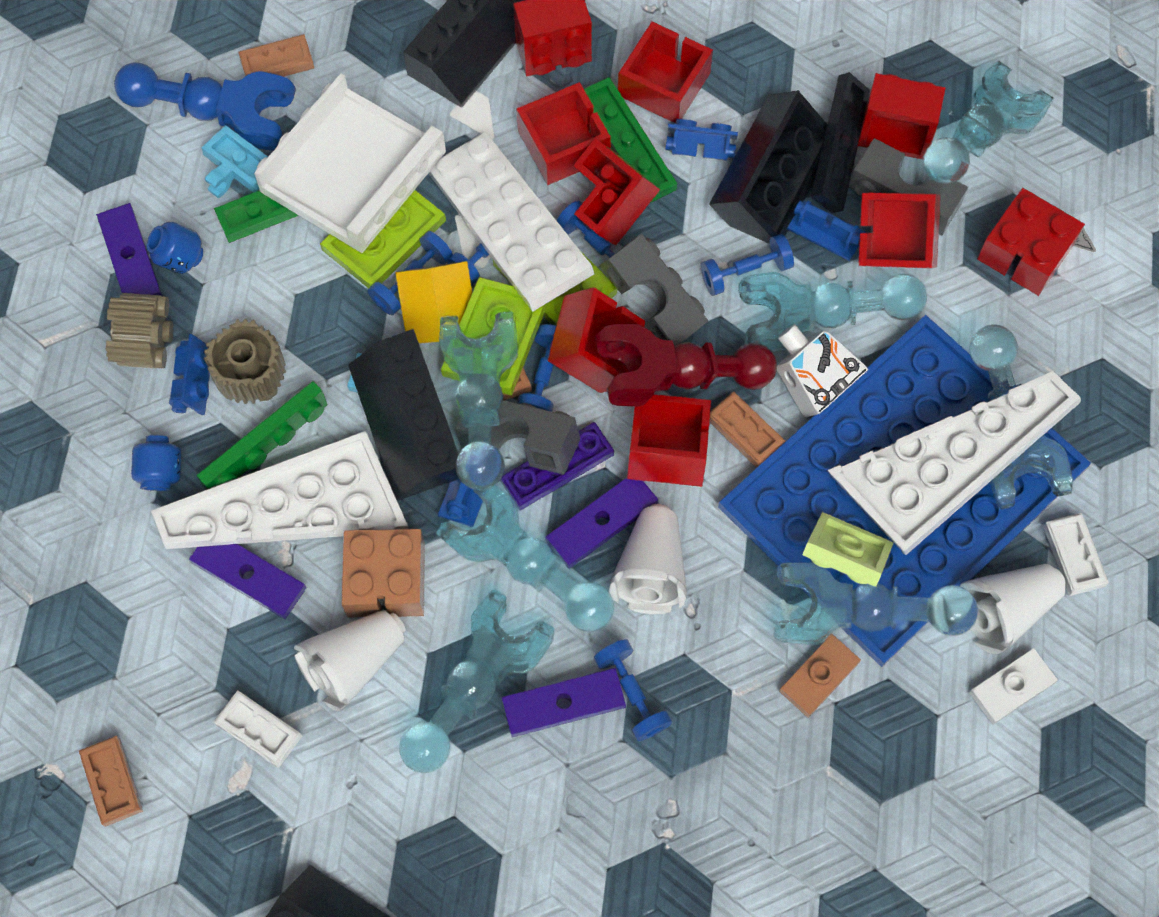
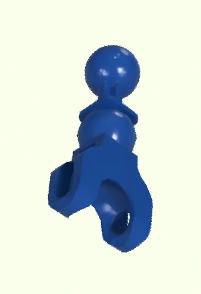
(204, 98)

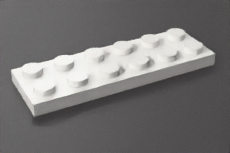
(510, 221)

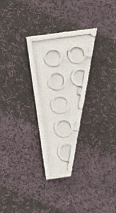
(942, 466)
(293, 500)

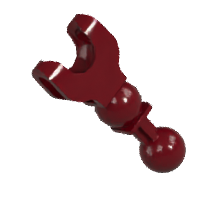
(658, 364)

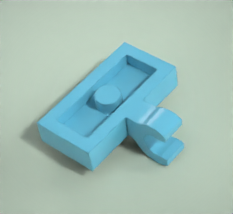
(234, 159)

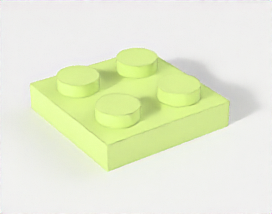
(848, 549)

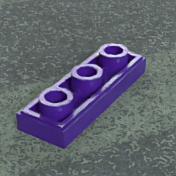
(123, 241)
(530, 484)
(583, 535)
(268, 584)
(588, 696)

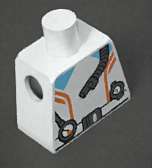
(816, 369)

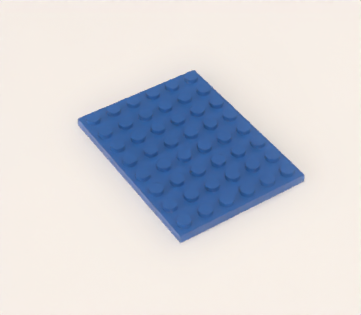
(902, 391)

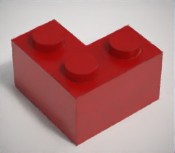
(619, 192)

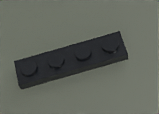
(840, 143)

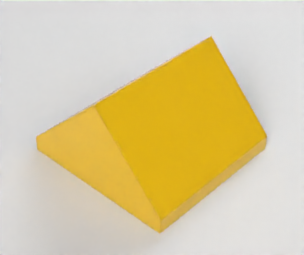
(433, 293)

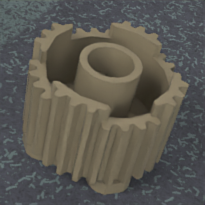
(139, 330)
(245, 362)

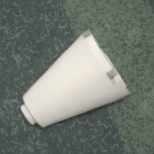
(652, 564)
(1012, 603)
(349, 656)

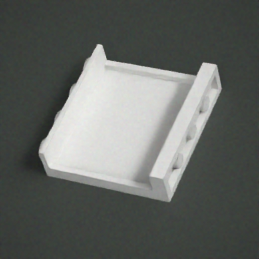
(348, 165)

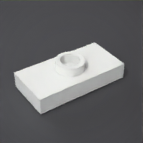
(1075, 554)
(1013, 686)
(258, 729)

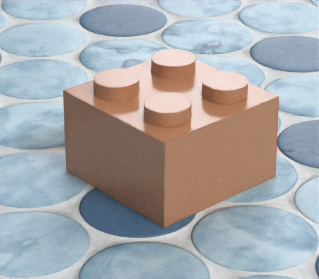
(383, 567)

